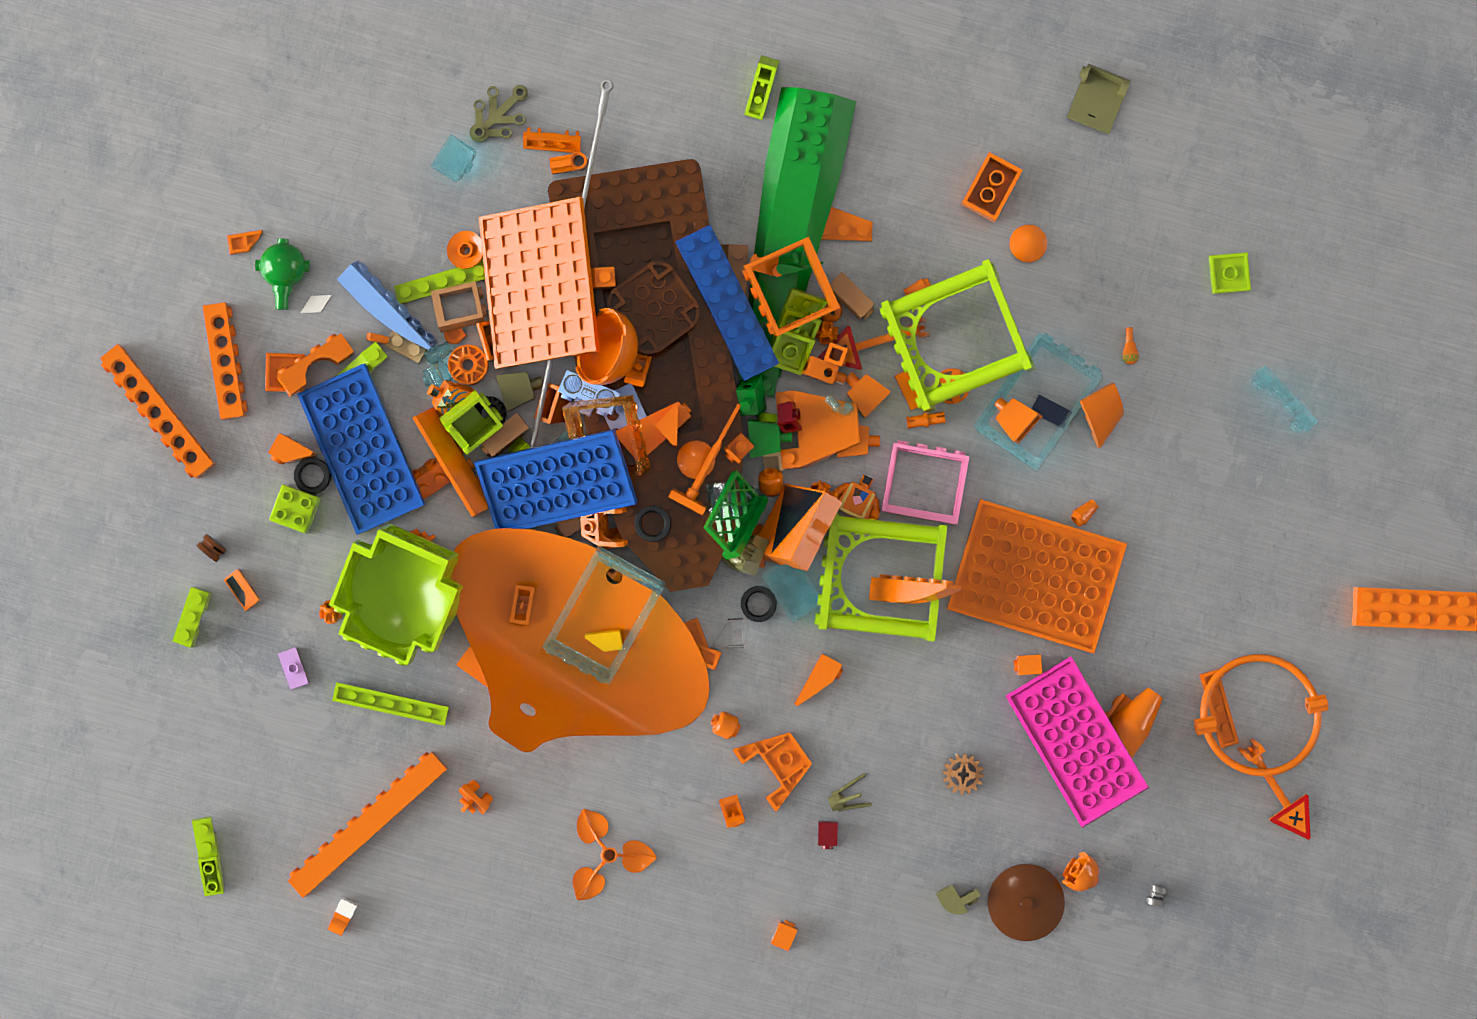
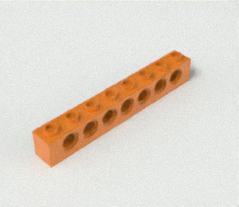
(118, 355)

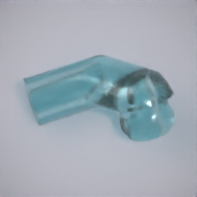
(837, 407)

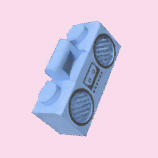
(574, 387)

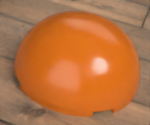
(617, 350)

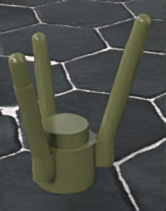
(838, 801)

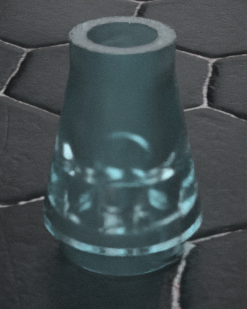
(437, 353)

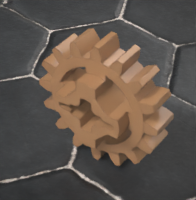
(971, 774)

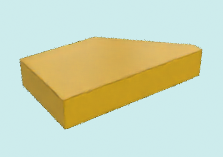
(606, 640)

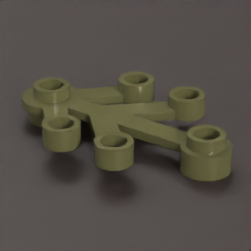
(496, 115)

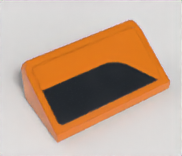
(242, 589)

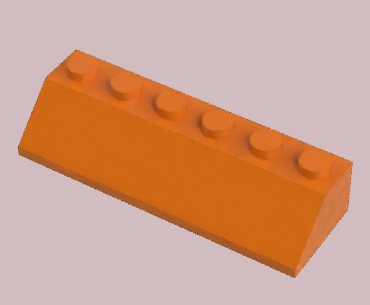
(453, 461)

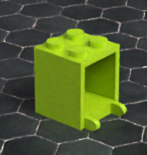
(468, 425)

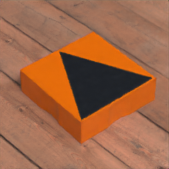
(798, 525)

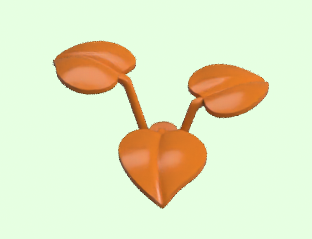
(635, 855)

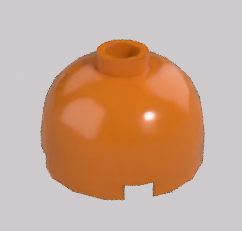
(1081, 873)

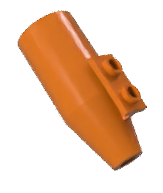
(1134, 718)

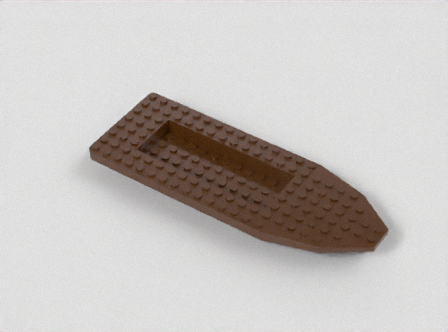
(629, 223)

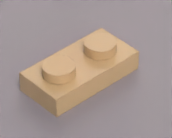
(405, 347)

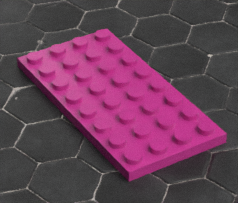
(1077, 742)

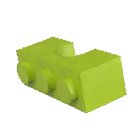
(193, 610)

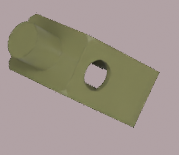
(518, 389)

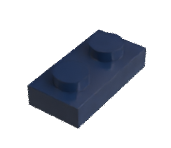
(1050, 410)

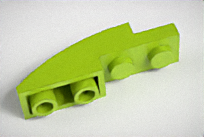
(209, 856)

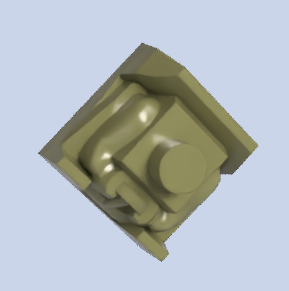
(750, 557)

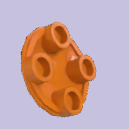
(1028, 243)
(692, 457)

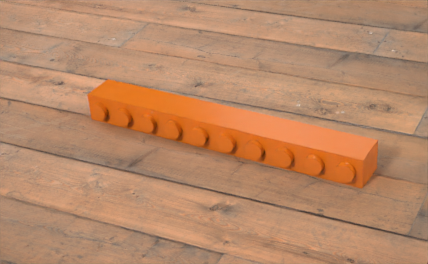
(368, 824)

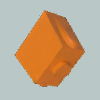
(553, 405)

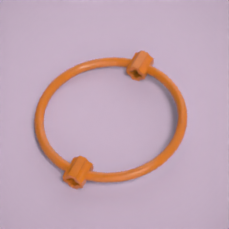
(1314, 704)

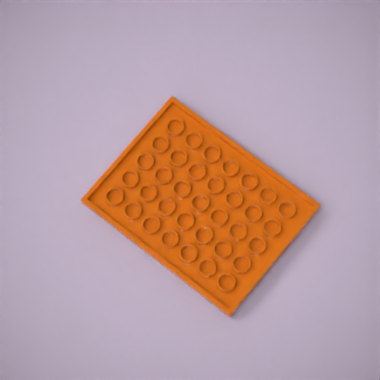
(1037, 576)

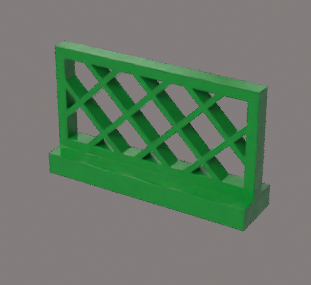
(744, 524)

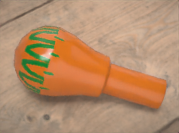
(1130, 353)

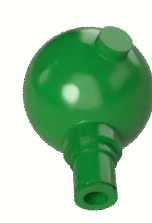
(282, 268)

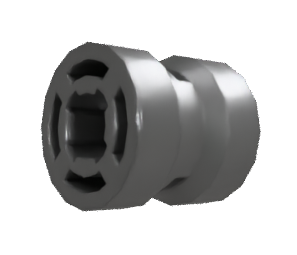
(1156, 891)

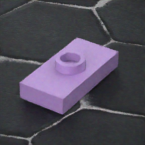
(293, 668)

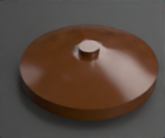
(1026, 902)

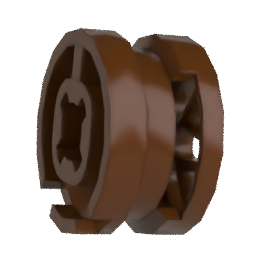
(211, 548)

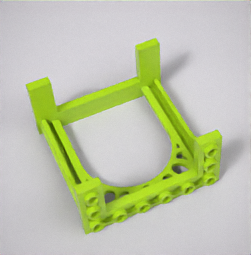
(933, 395)
(870, 623)

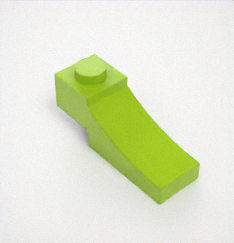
(372, 356)

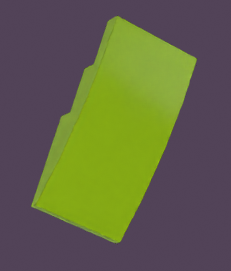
(795, 346)

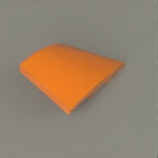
(1102, 412)

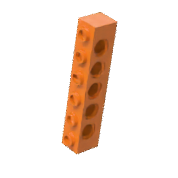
(211, 314)

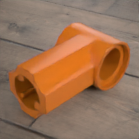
(566, 163)

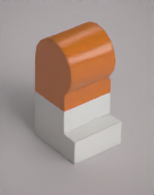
(342, 916)

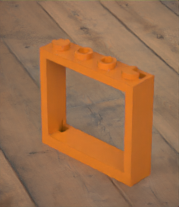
(819, 274)

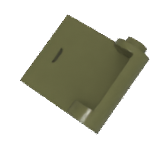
(1098, 96)

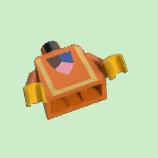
(858, 499)

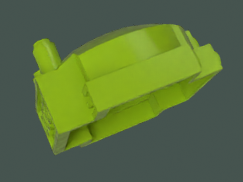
(397, 594)

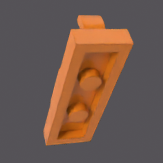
(551, 141)

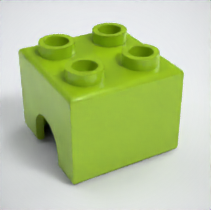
(295, 509)

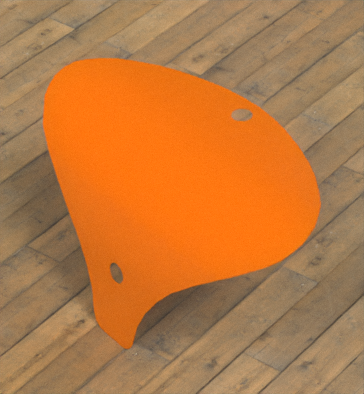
(656, 686)

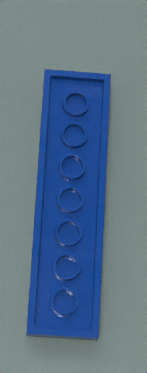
(727, 302)

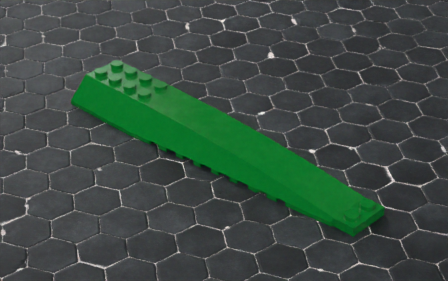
(798, 190)

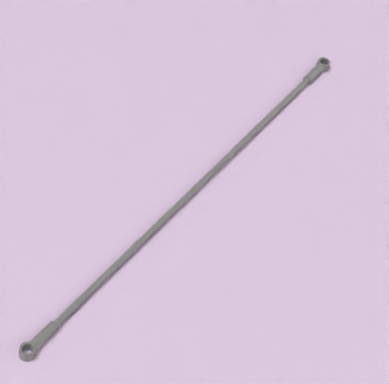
(601, 111)

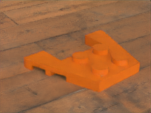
(783, 758)

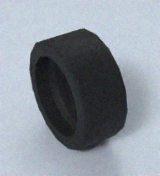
(312, 490)
(667, 523)
(758, 618)

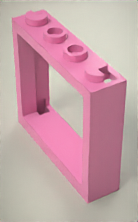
(940, 453)

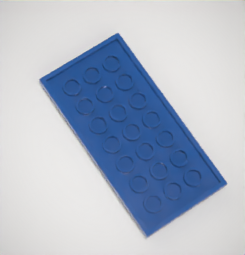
(361, 449)
(556, 481)

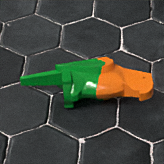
(781, 265)

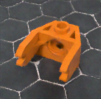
(600, 534)

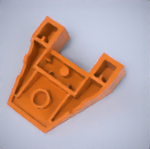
(822, 430)

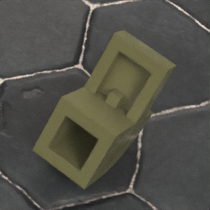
(953, 903)

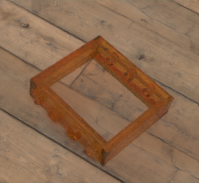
(575, 426)

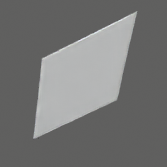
(315, 304)

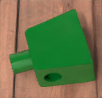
(751, 398)
(766, 437)

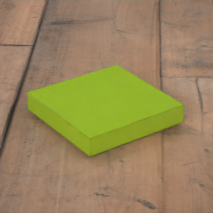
(1229, 273)

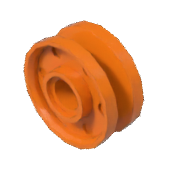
(479, 368)

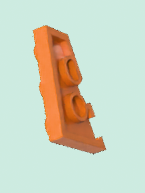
(846, 227)

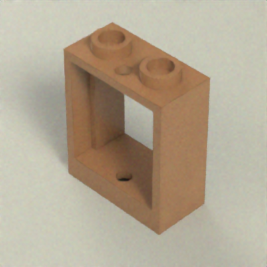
(852, 296)
(461, 322)
(505, 436)

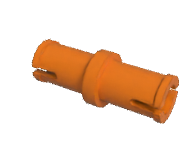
(925, 420)

